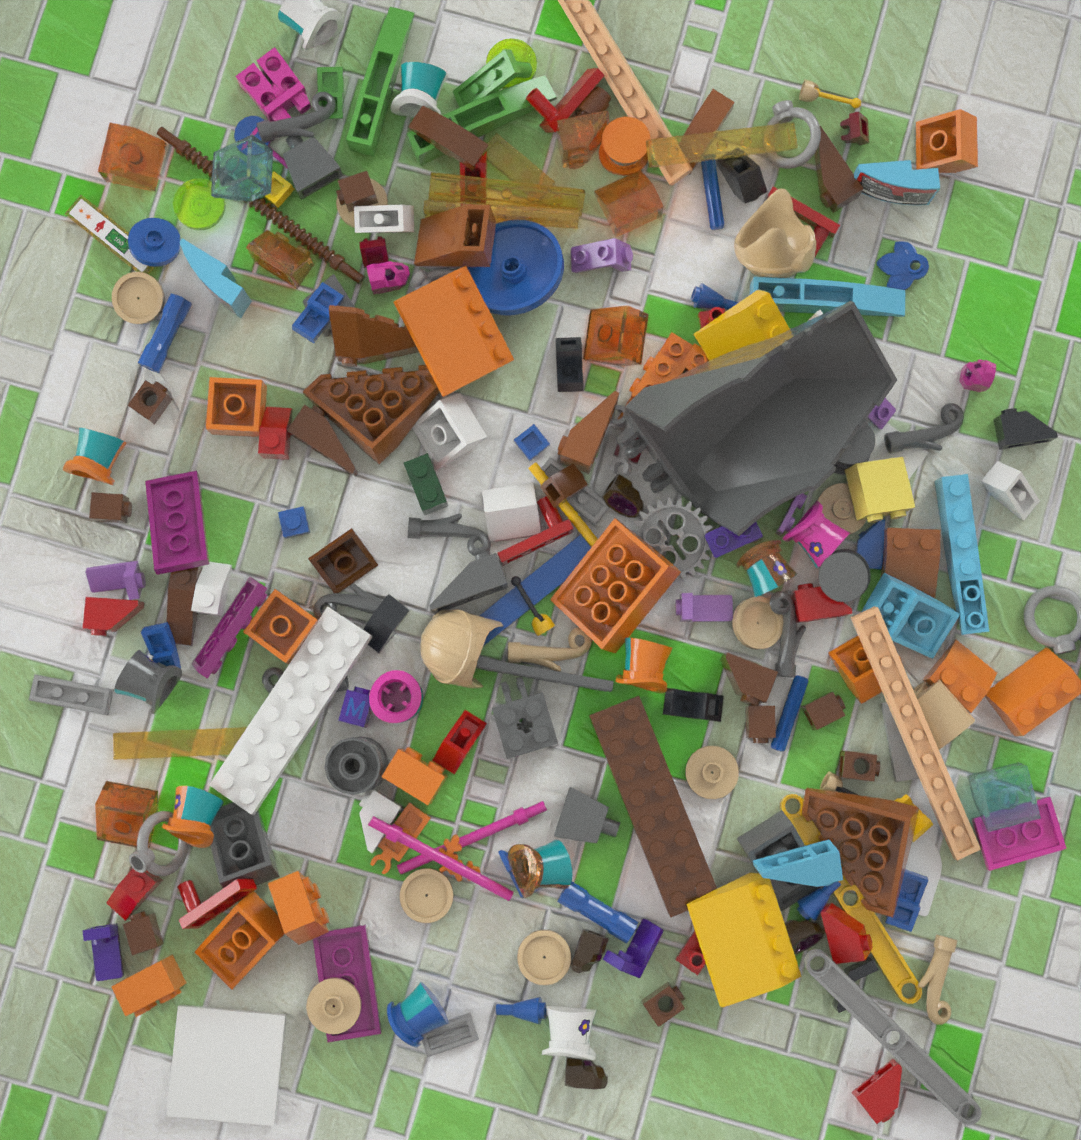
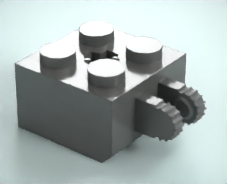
(533, 709)

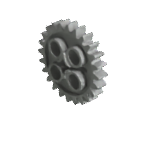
(691, 526)

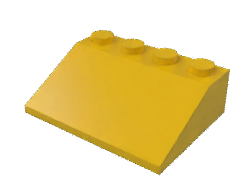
(744, 324)
(744, 939)

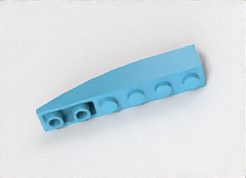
(825, 295)
(962, 552)

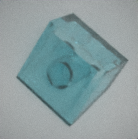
(242, 170)
(1004, 796)

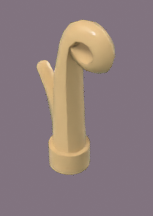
(545, 655)
(935, 978)

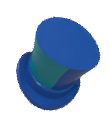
(416, 1015)

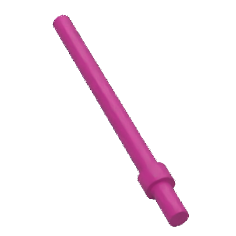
(519, 817)
(395, 833)

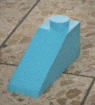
(807, 865)

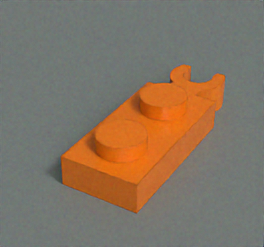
(412, 822)

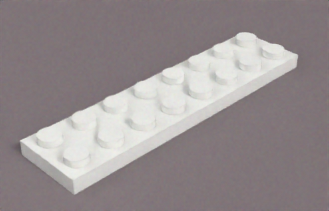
(290, 711)

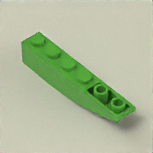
(379, 82)
(485, 114)

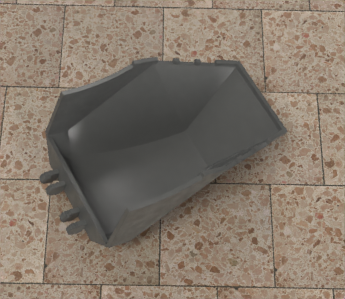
(761, 418)

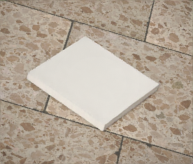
(226, 1065)

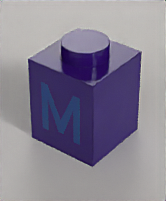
(356, 707)

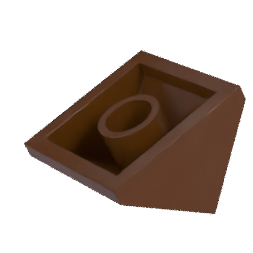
(343, 561)

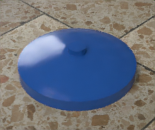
(522, 270)

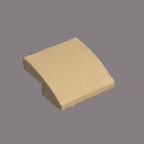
(943, 713)

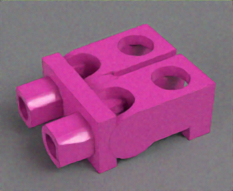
(279, 96)

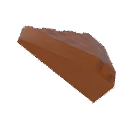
(367, 339)
(375, 408)
(871, 841)

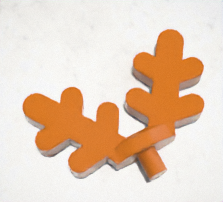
(453, 846)

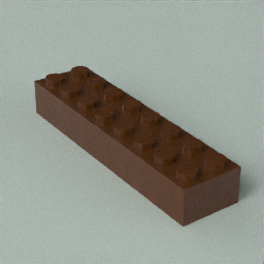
(653, 804)

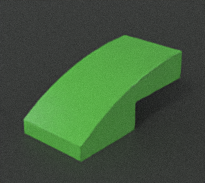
(332, 81)

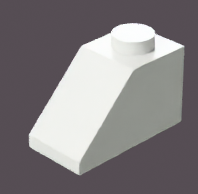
(384, 219)
(1011, 489)
(212, 589)
(383, 808)

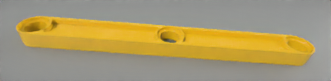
(884, 950)

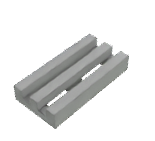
(470, 1027)

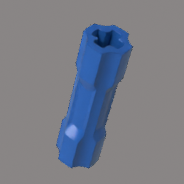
(157, 349)
(613, 921)

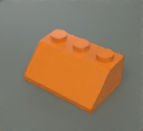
(1034, 692)

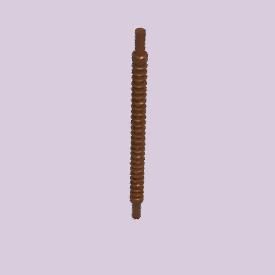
(337, 262)

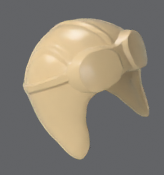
(775, 240)
(454, 644)

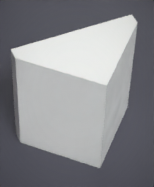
(511, 512)

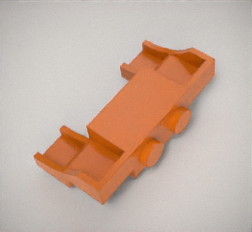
(669, 363)

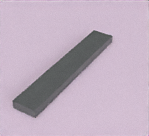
(544, 674)

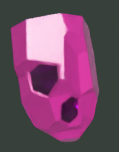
(387, 276)
(977, 375)

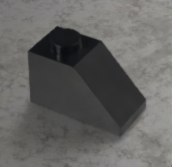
(743, 177)
(1021, 429)

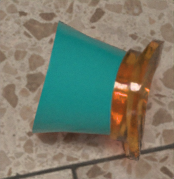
(766, 567)
(540, 867)

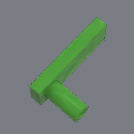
(492, 77)

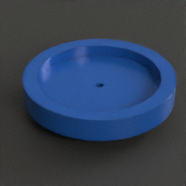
(154, 242)

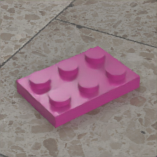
(1022, 840)

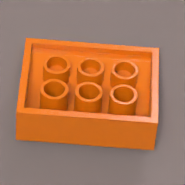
(453, 330)
(615, 586)

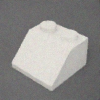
(448, 430)

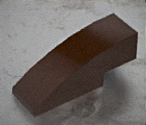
(448, 137)

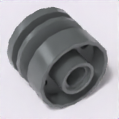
(341, 769)

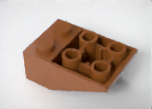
(457, 237)

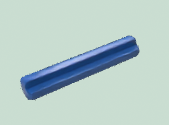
(712, 194)
(789, 713)

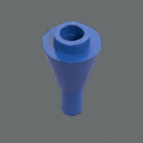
(708, 298)
(813, 903)
(530, 1010)

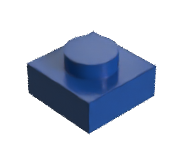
(531, 442)
(294, 522)

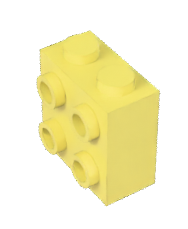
(880, 489)

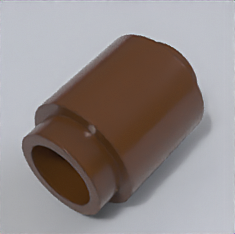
(595, 102)

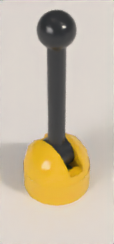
(540, 622)

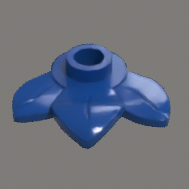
(899, 266)

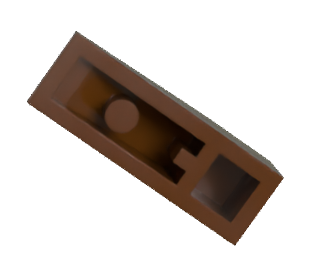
(834, 176)
(316, 432)
(179, 604)

